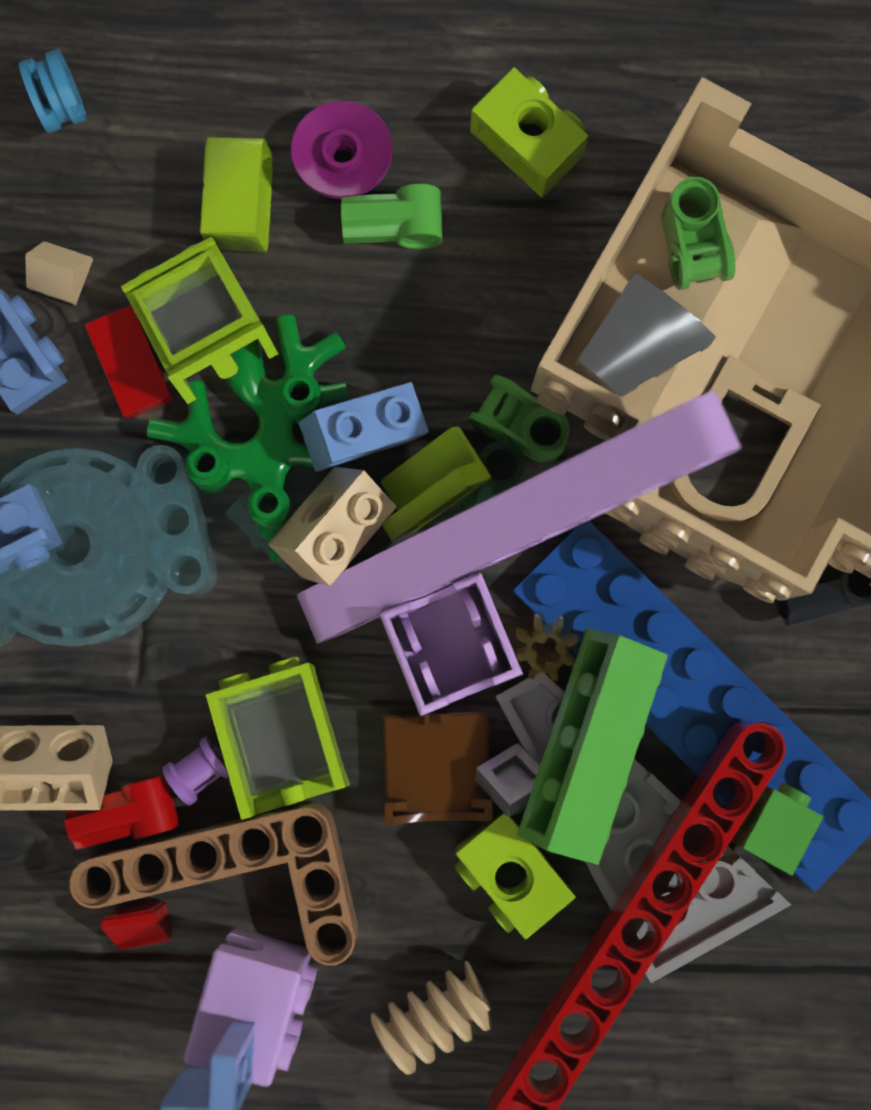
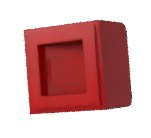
(138, 925)

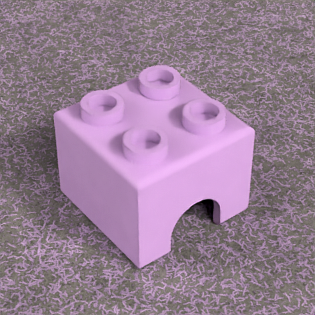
(450, 644)
(256, 983)

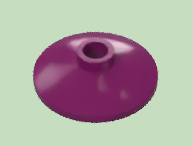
(336, 130)

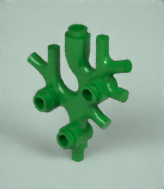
(273, 448)

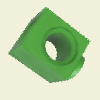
(779, 827)

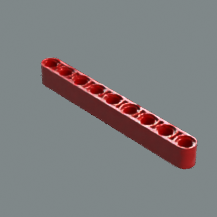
(637, 900)

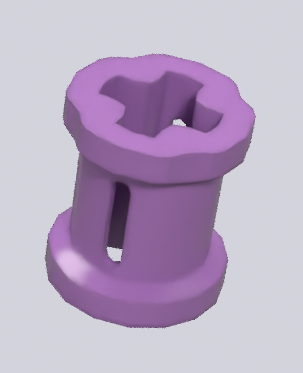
(196, 770)

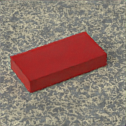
(129, 362)

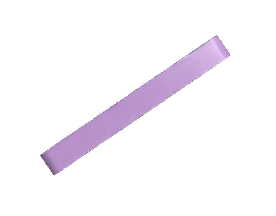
(525, 515)

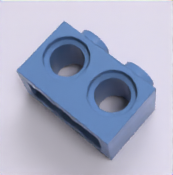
(363, 426)

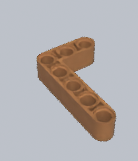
(234, 858)

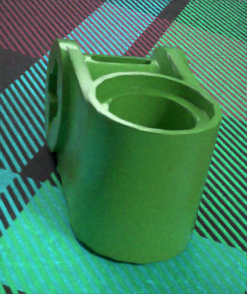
(700, 245)
(517, 420)

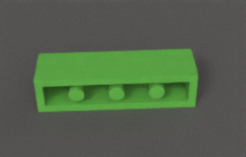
(592, 746)

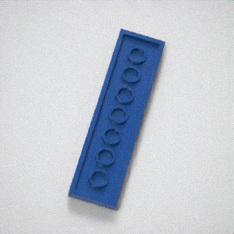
(699, 687)

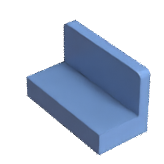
(227, 1080)

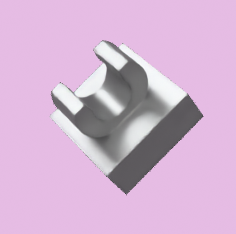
(509, 779)

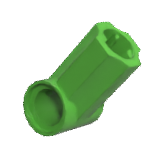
(407, 217)

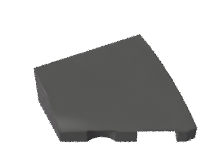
(641, 339)

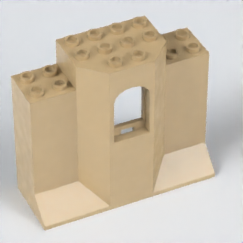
(783, 327)

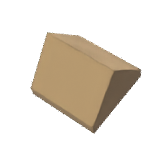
(57, 272)

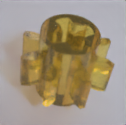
(551, 661)

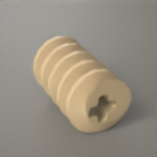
(434, 1020)

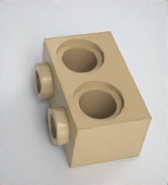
(53, 767)

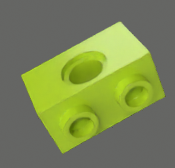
(535, 159)
(530, 902)

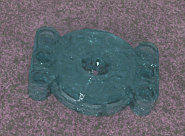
(128, 546)

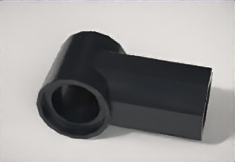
(828, 597)

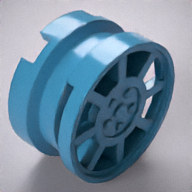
(58, 87)

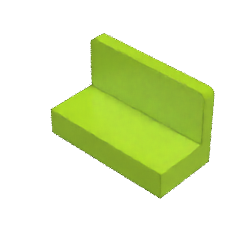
(432, 482)

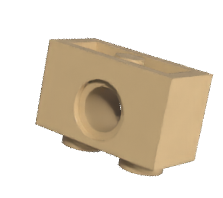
(332, 525)

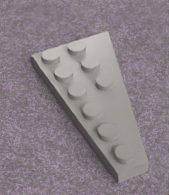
(730, 897)

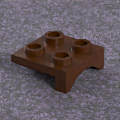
(434, 766)

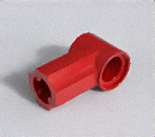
(136, 810)

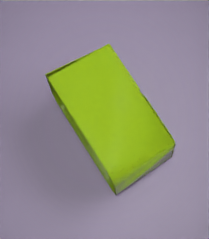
(237, 193)

